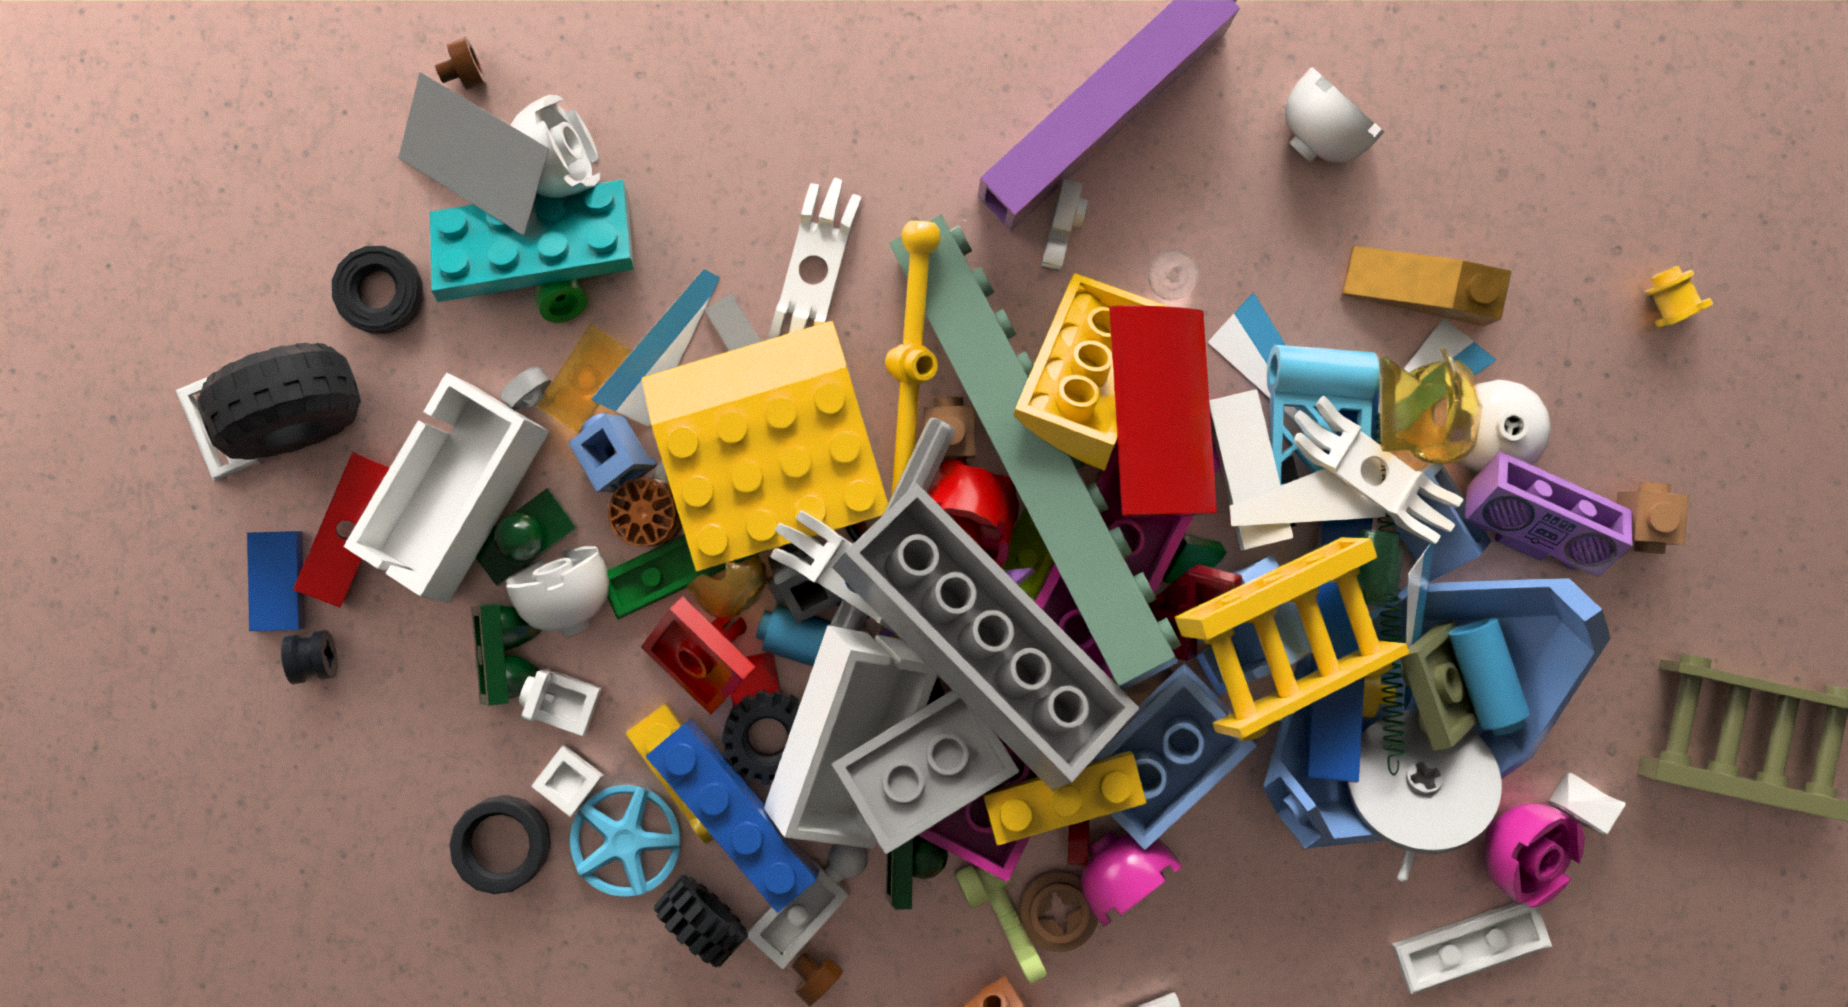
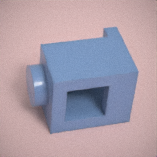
(596, 454)

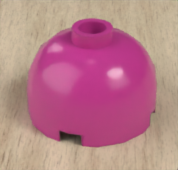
(1530, 852)
(1123, 873)

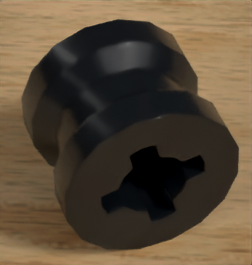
(309, 657)

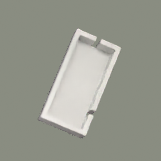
(446, 490)
(850, 698)

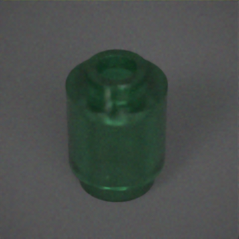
(1381, 576)

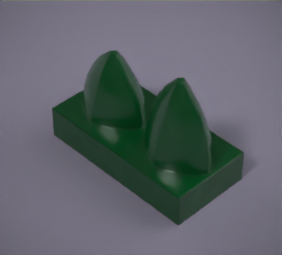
(498, 674)

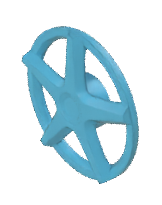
(624, 841)

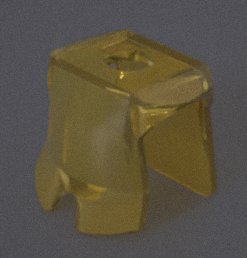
(1410, 403)

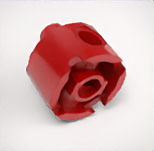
(979, 503)

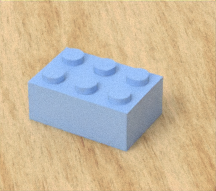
(1174, 752)

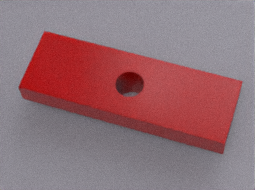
(329, 565)

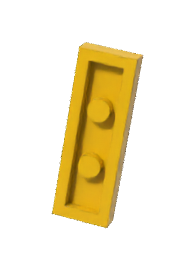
(1034, 808)

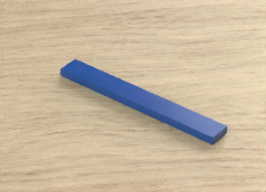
(1336, 719)

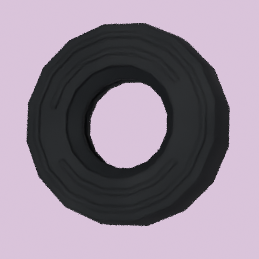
(347, 284)

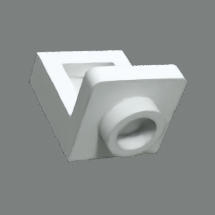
(559, 701)

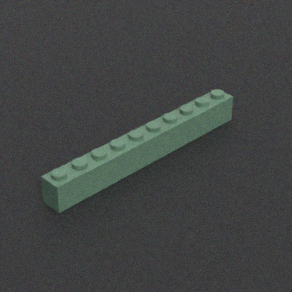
(1044, 476)

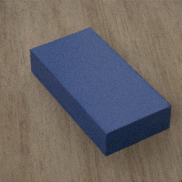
(272, 573)

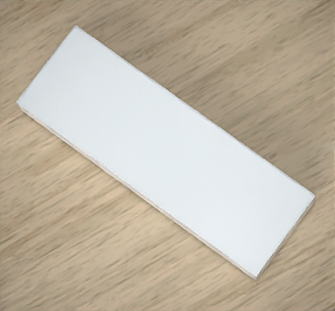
(1246, 460)
(1470, 945)

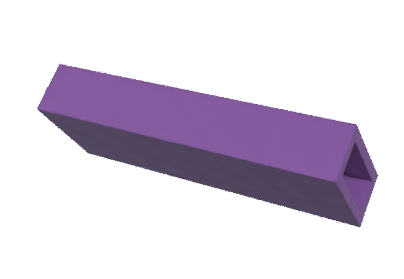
(1103, 106)

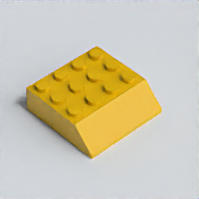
(760, 440)

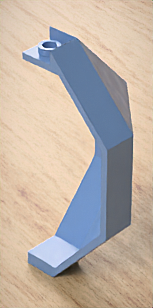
(1553, 643)

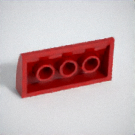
(1162, 411)

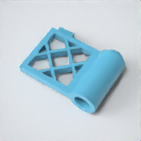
(1306, 374)

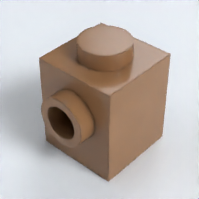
(962, 419)
(1657, 516)

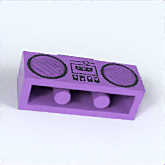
(1548, 516)

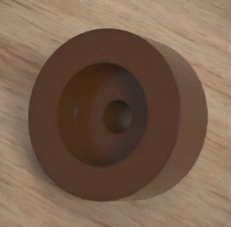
(462, 65)
(816, 978)

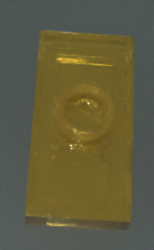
(581, 377)

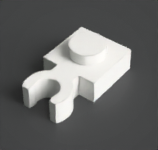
(1068, 213)

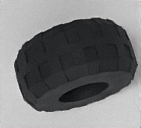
(278, 400)

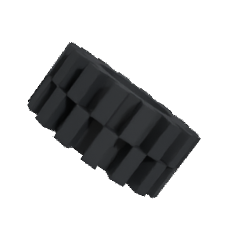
(737, 728)
(700, 921)

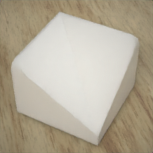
(1586, 804)

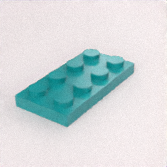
(561, 243)

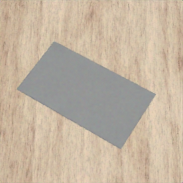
(473, 153)

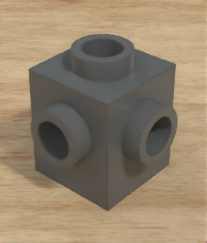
(796, 590)

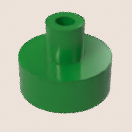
(560, 300)

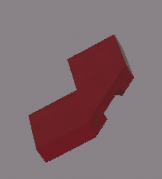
(1188, 592)

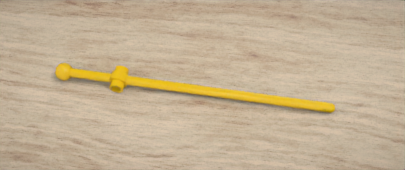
(911, 361)

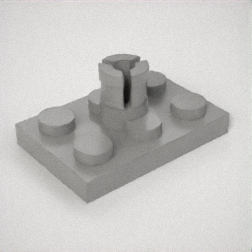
(923, 770)

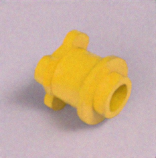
(1675, 296)

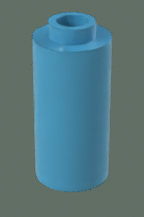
(791, 640)
(1490, 675)

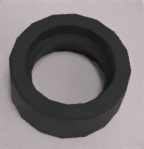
(468, 866)

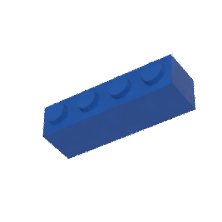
(733, 815)

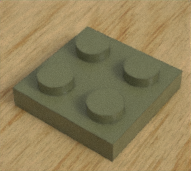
(1438, 687)

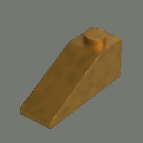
(1428, 284)

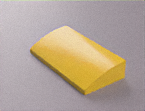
(1072, 381)

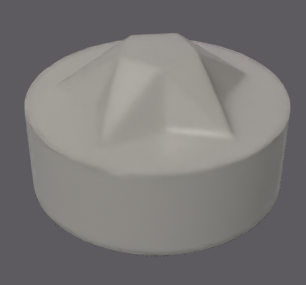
(526, 389)

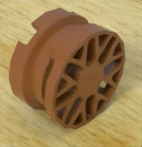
(644, 512)

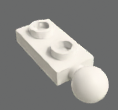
(787, 932)

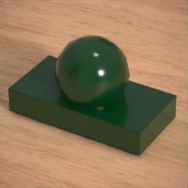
(525, 536)
(913, 859)

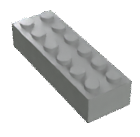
(986, 638)

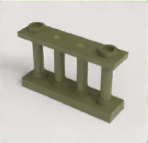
(1722, 774)

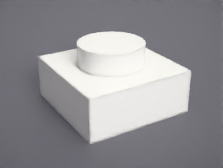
(567, 780)

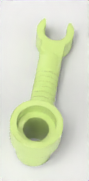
(980, 887)

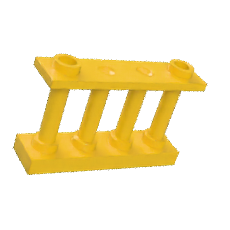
(1257, 604)

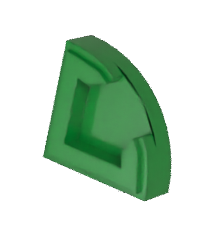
(1191, 552)

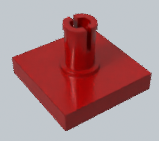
(699, 653)

